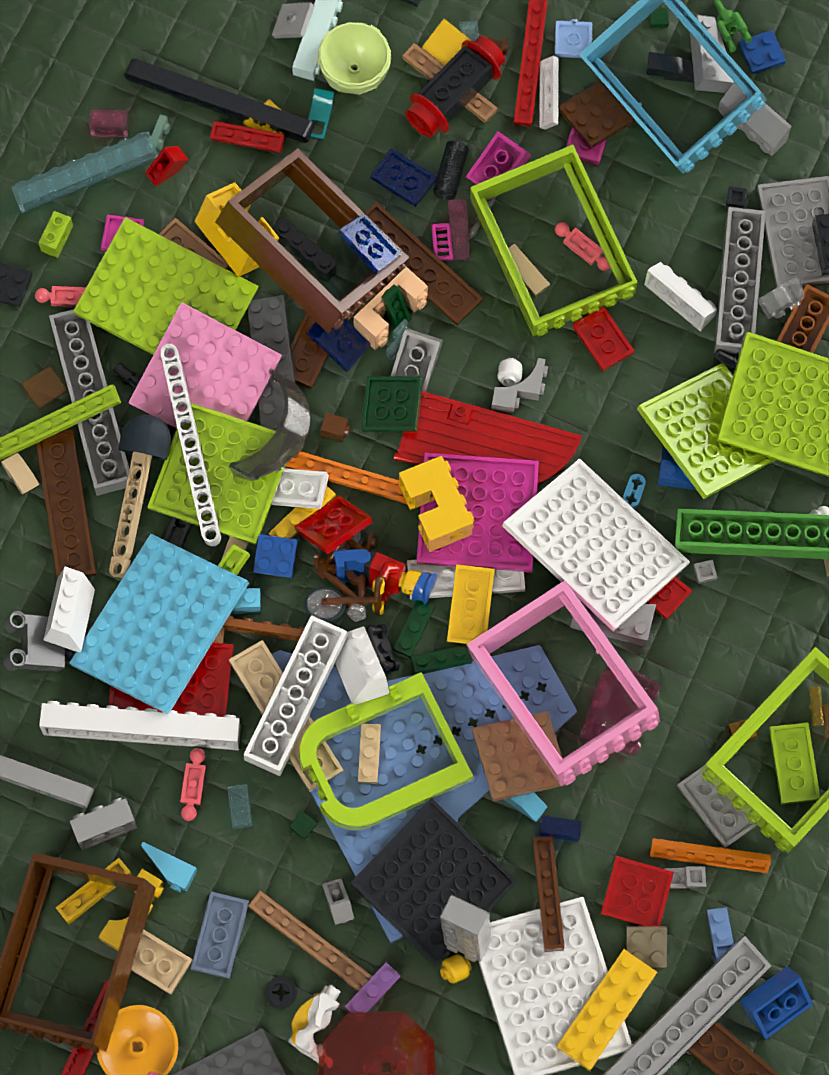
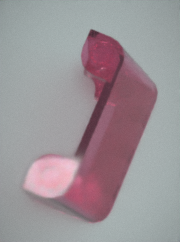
(613, 704)

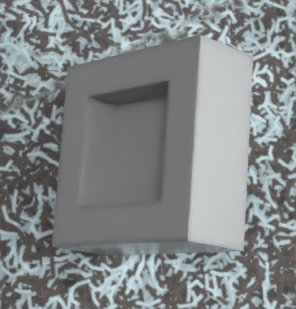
(705, 571)

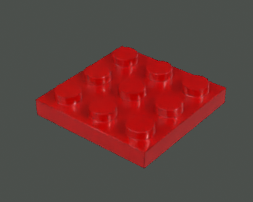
(333, 524)
(637, 892)

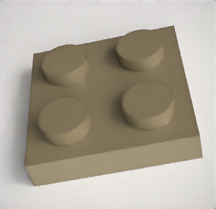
(648, 944)

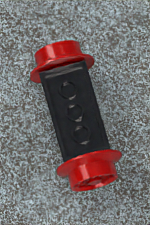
(454, 86)

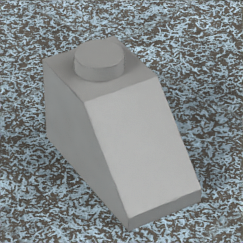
(338, 901)

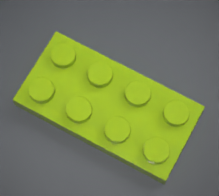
(794, 763)

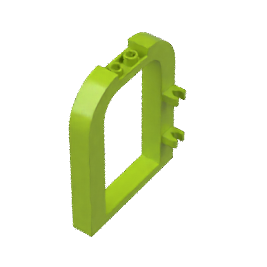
(397, 801)

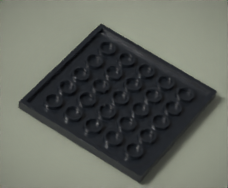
(420, 872)

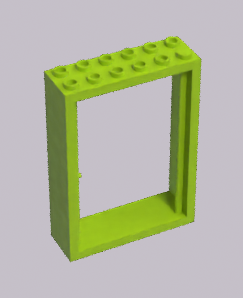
(567, 159)
(738, 793)

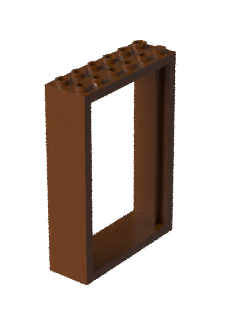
(280, 263)
(21, 936)

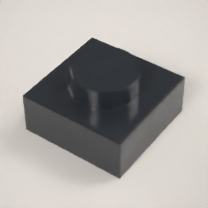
(736, 197)

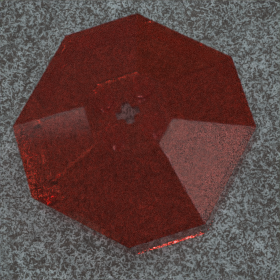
(368, 1039)

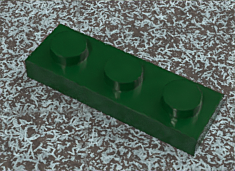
(395, 306)
(414, 628)
(441, 659)

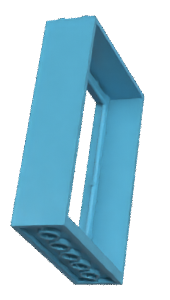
(727, 126)

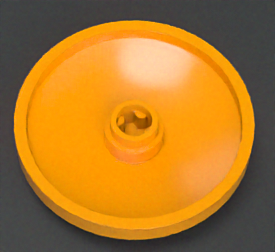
(140, 1043)

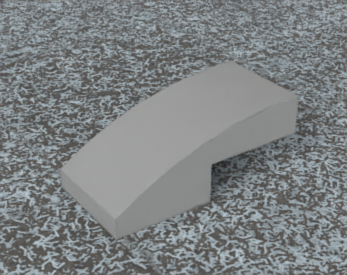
(688, 877)

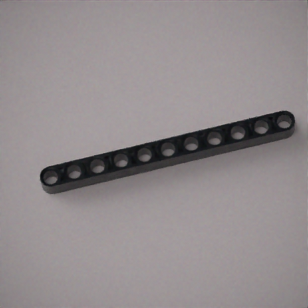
(218, 100)

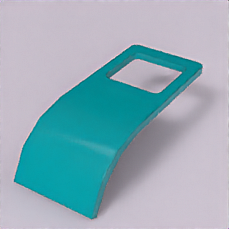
(321, 109)

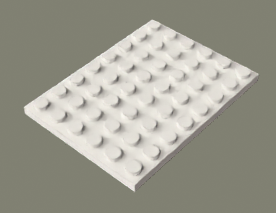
(596, 544)
(543, 992)

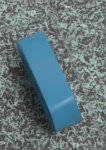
(638, 493)

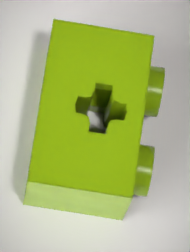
(55, 234)

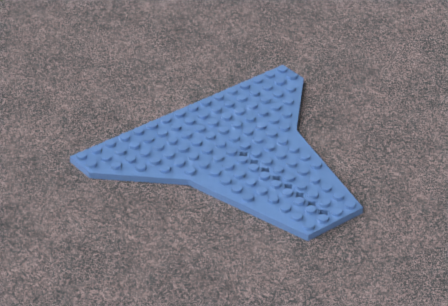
(461, 695)

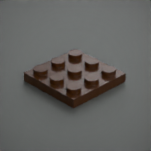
(595, 114)

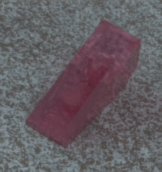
(458, 228)

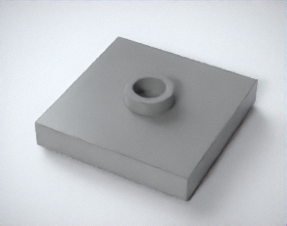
(293, 20)

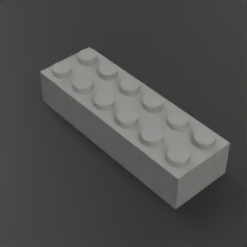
(466, 929)

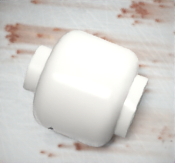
(510, 372)

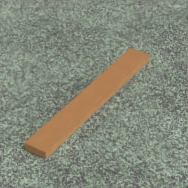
(309, 941)

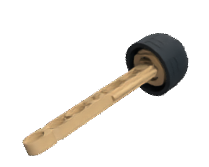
(145, 439)

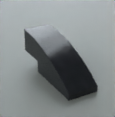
(670, 67)

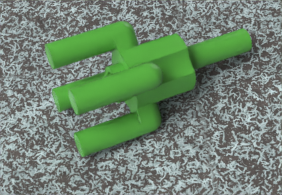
(730, 23)

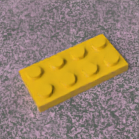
(470, 603)

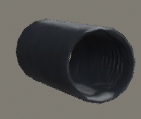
(453, 168)

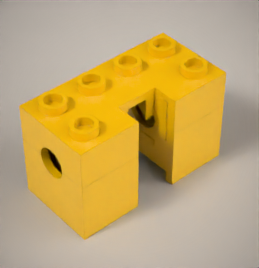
(231, 252)
(433, 482)

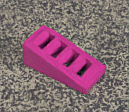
(438, 227)

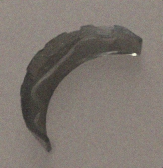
(286, 441)

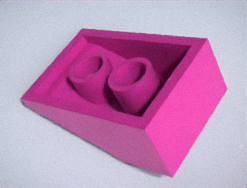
(498, 158)

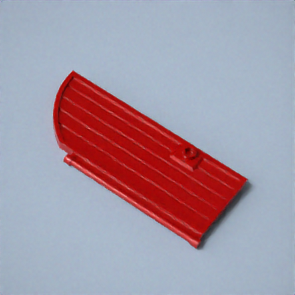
(469, 430)

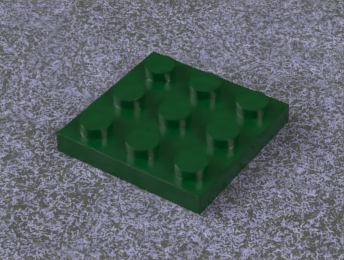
(392, 404)

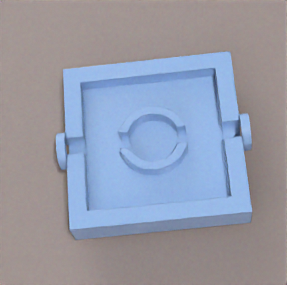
(572, 38)

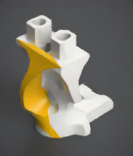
(311, 1017)

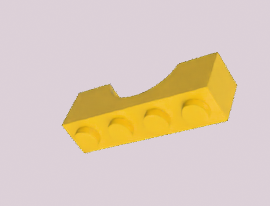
(114, 930)

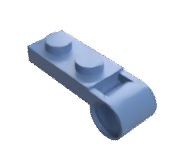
(720, 931)

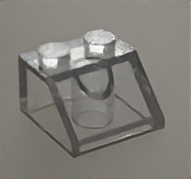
(782, 297)

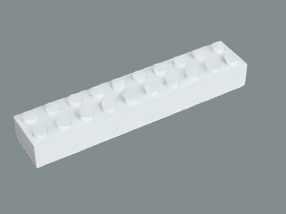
(140, 726)

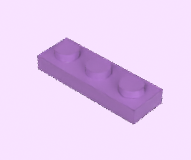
(373, 990)

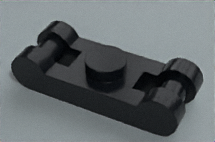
(382, 647)

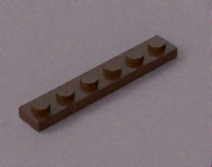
(548, 894)

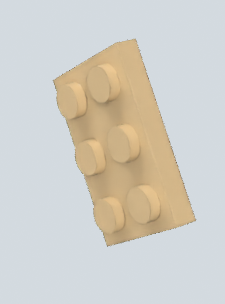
(160, 962)

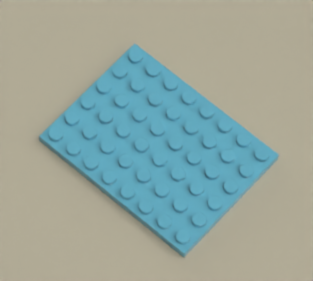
(159, 623)

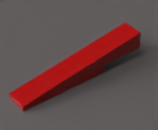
(81, 1058)

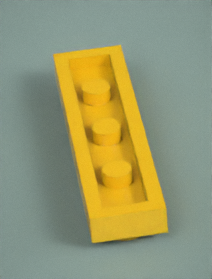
(286, 527)
(89, 895)

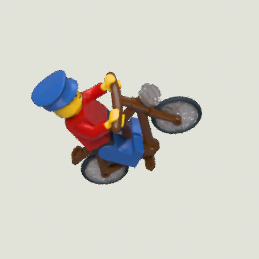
(362, 569)

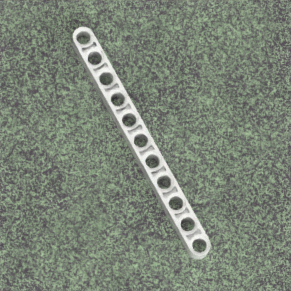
(190, 453)

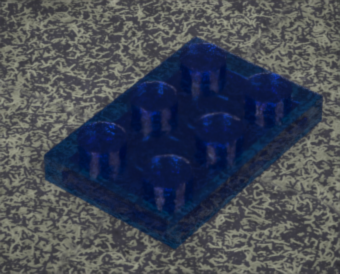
(403, 177)
(369, 243)
(342, 345)

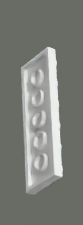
(503, 581)

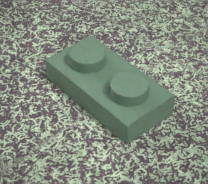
(162, 128)

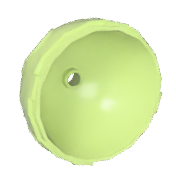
(354, 47)

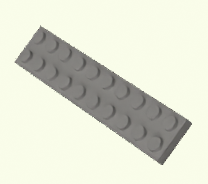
(693, 1012)

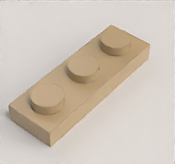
(369, 753)

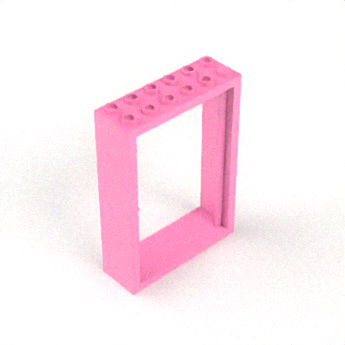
(604, 744)

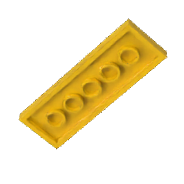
(606, 1010)

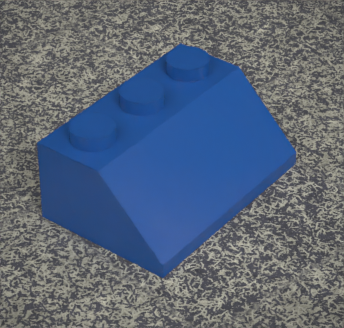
(671, 474)
(776, 1002)

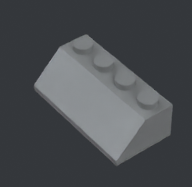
(764, 125)

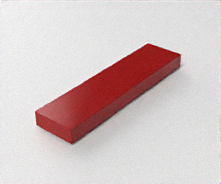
(247, 137)

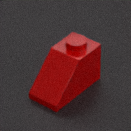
(166, 165)

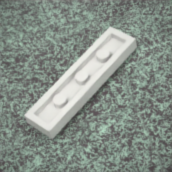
(549, 92)

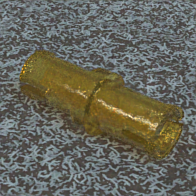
(816, 706)

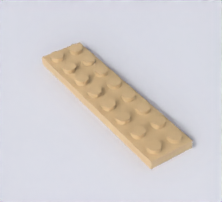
(260, 677)

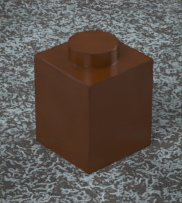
(335, 427)

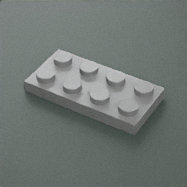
(715, 810)

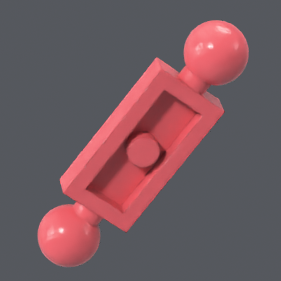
(582, 246)
(60, 295)
(193, 784)

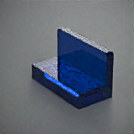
(560, 828)

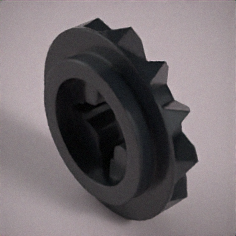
(287, 985)

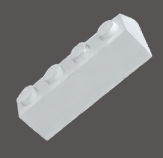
(680, 296)
(70, 610)
(361, 668)

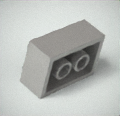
(103, 823)

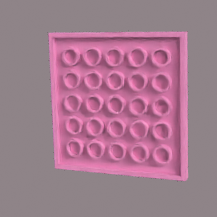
(219, 367)

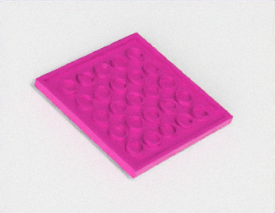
(493, 494)

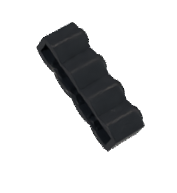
(306, 250)

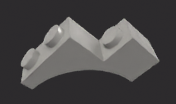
(508, 398)

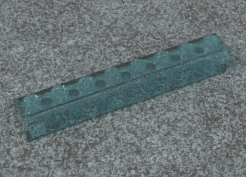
(85, 171)

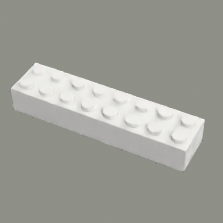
(295, 695)

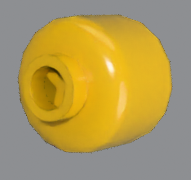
(455, 968)

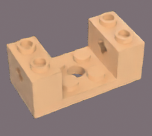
(369, 319)

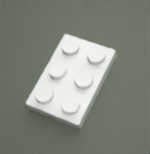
(301, 489)

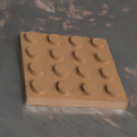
(510, 759)

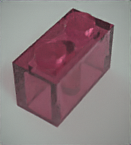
(109, 123)

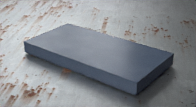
(220, 935)

